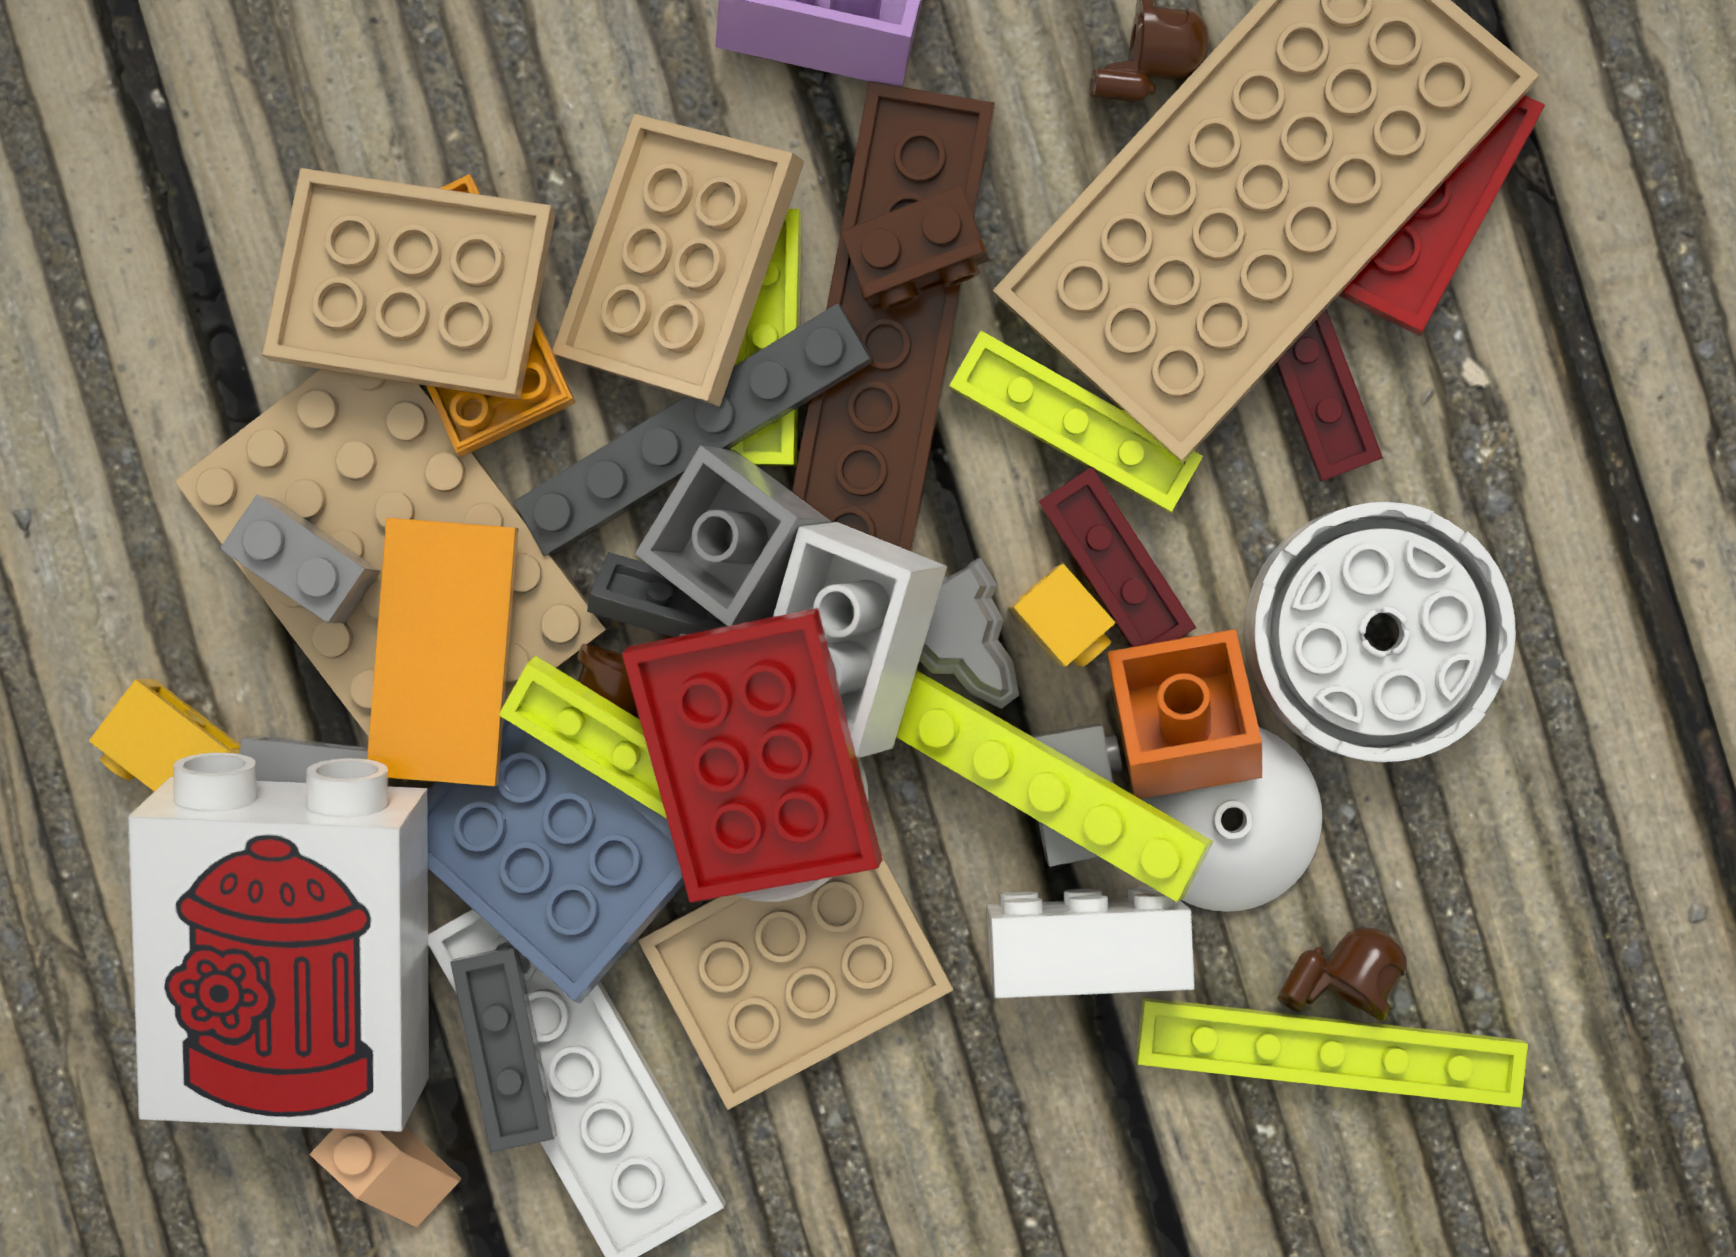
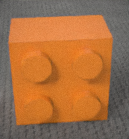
(1185, 714)

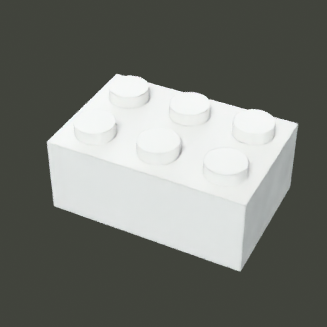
(874, 619)
(1089, 944)

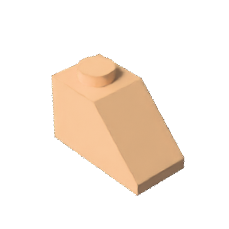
(387, 1171)

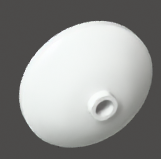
(1272, 843)

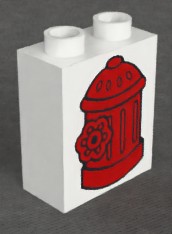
(280, 946)

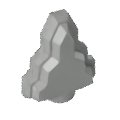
(966, 637)

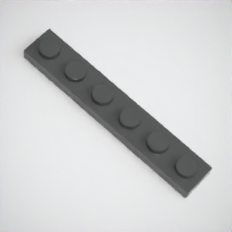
(662, 446)

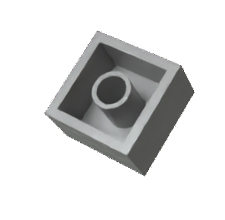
(727, 535)

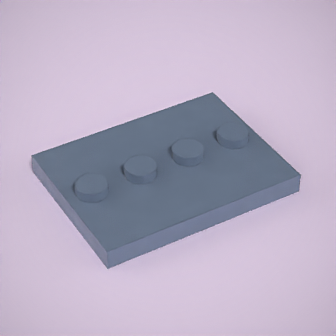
(553, 860)

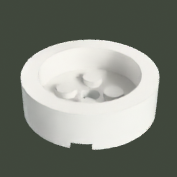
(1312, 617)

